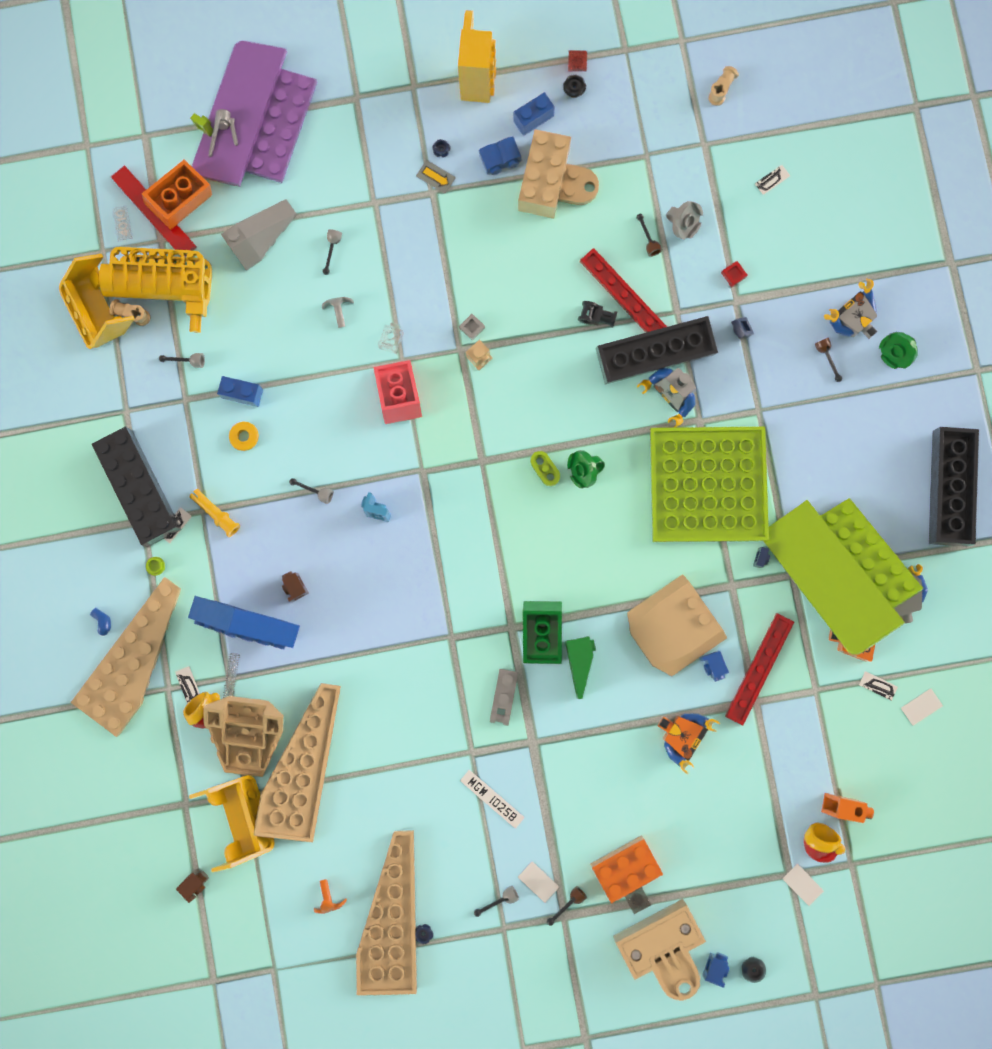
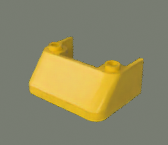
(87, 304)
(241, 805)

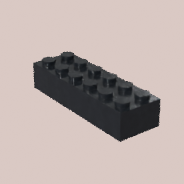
(656, 350)
(954, 486)
(136, 487)

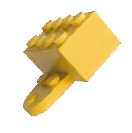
(476, 62)

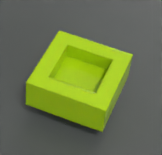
(202, 123)

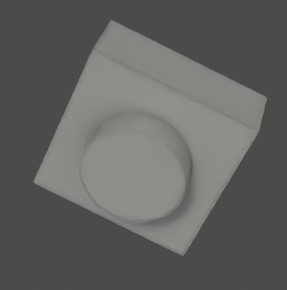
(471, 327)

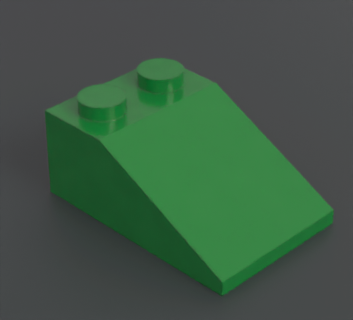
(542, 632)
(580, 660)

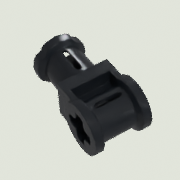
(596, 314)

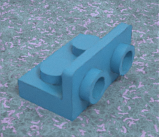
(374, 509)

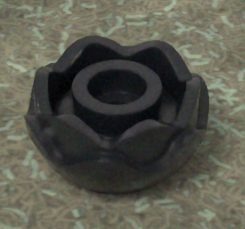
(574, 80)
(750, 964)

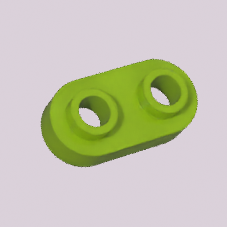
(544, 469)

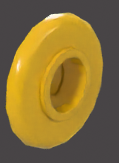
(239, 428)

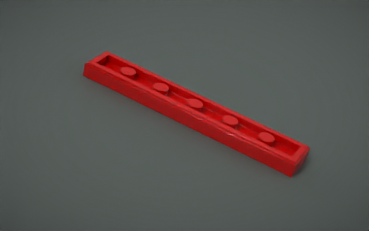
(134, 190)
(621, 291)
(759, 669)

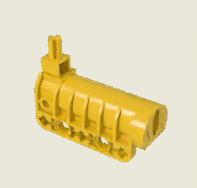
(160, 280)

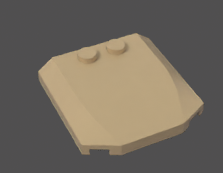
(674, 627)

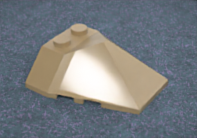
(244, 733)

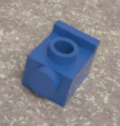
(715, 665)
(716, 969)

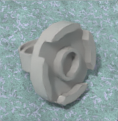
(685, 219)

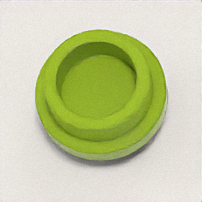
(155, 566)

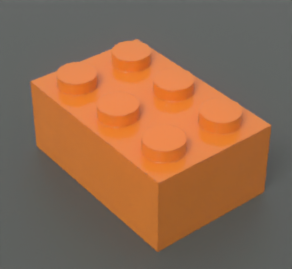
(177, 194)
(626, 869)

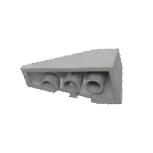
(257, 233)

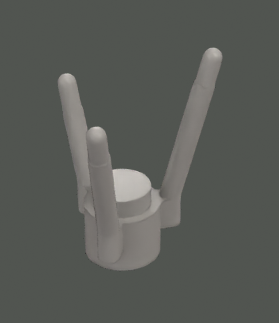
(222, 121)

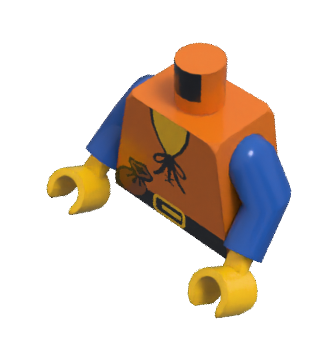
(684, 736)

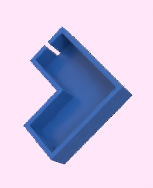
(243, 623)

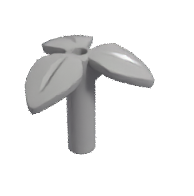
(336, 302)

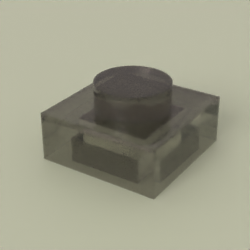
(637, 900)

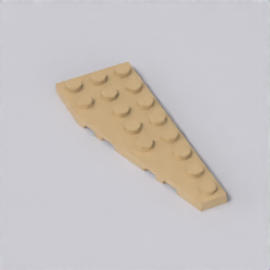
(121, 678)
(294, 790)
(388, 942)

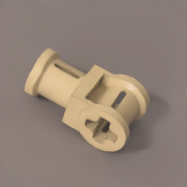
(722, 85)
(127, 310)

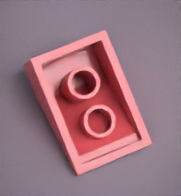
(397, 392)

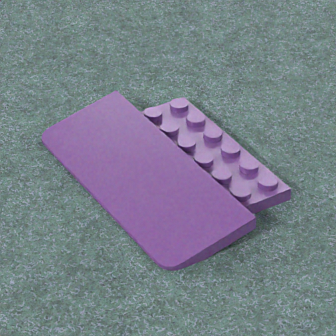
(267, 113)

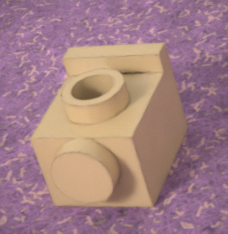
(479, 355)

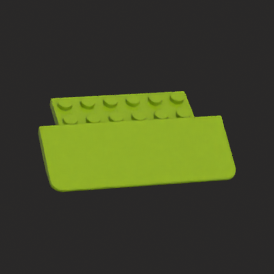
(844, 571)

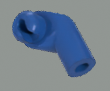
(104, 621)

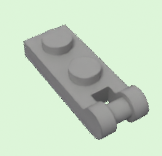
(504, 696)

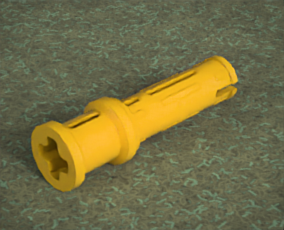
(220, 518)

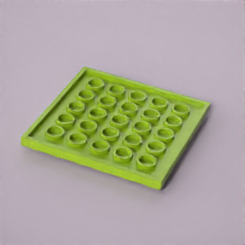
(709, 484)

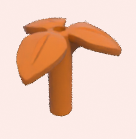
(327, 904)

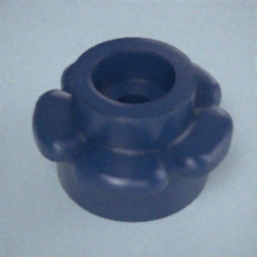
(441, 144)
(423, 939)

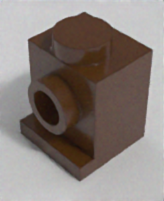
(294, 586)
(193, 885)

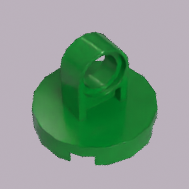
(898, 350)
(584, 468)

